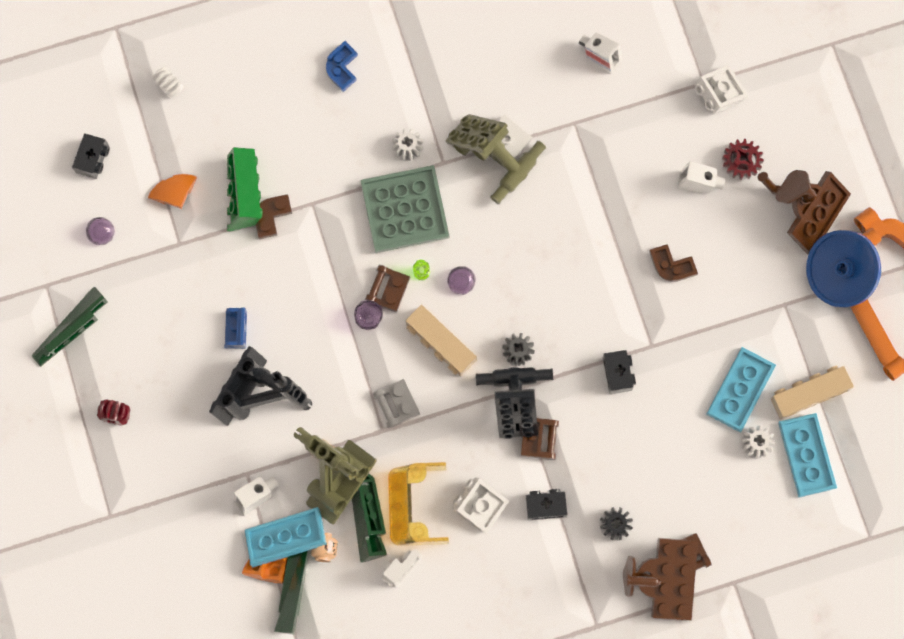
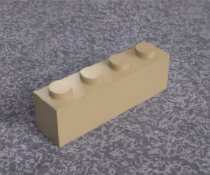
(440, 340)
(813, 392)

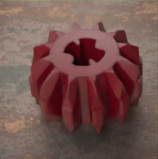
(113, 412)

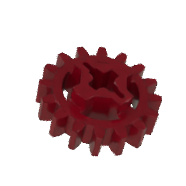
(747, 152)

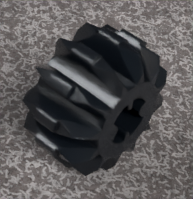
(611, 518)

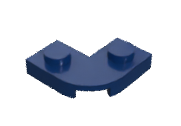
(337, 63)

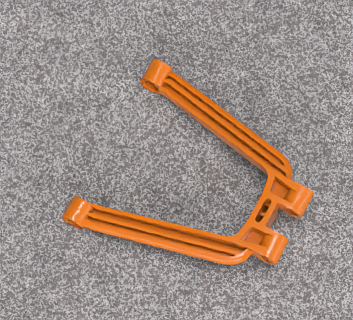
(875, 230)

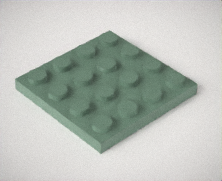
(405, 209)

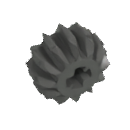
(517, 342)

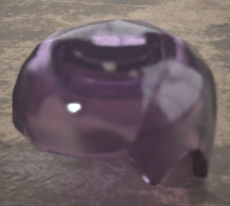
(100, 231)
(461, 280)
(368, 314)

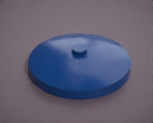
(843, 268)

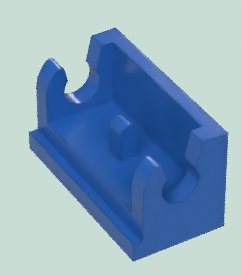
(235, 328)

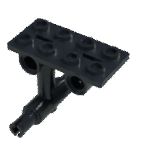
(236, 395)
(516, 406)

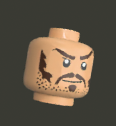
(326, 552)

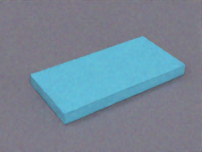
(741, 389)
(807, 455)
(285, 537)

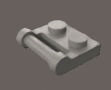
(402, 400)

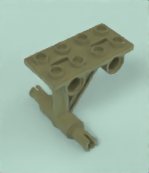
(485, 139)
(340, 474)

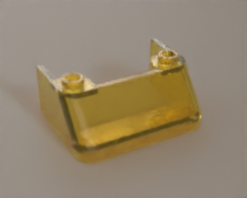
(402, 529)

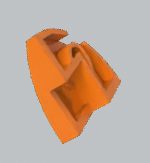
(173, 190)
(269, 572)

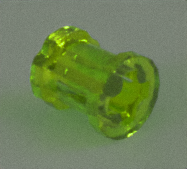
(421, 263)

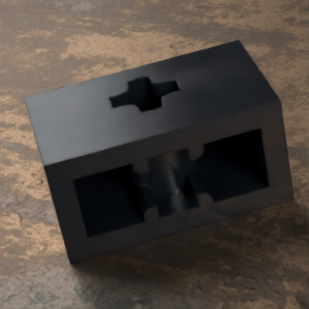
(88, 147)
(615, 382)
(536, 511)

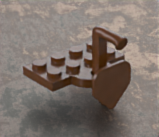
(813, 204)
(670, 578)

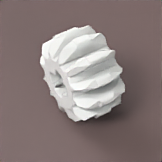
(167, 82)
(401, 148)
(763, 437)

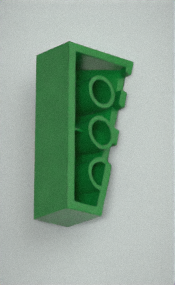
(243, 189)

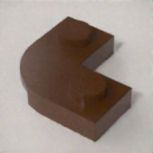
(272, 208)
(670, 269)

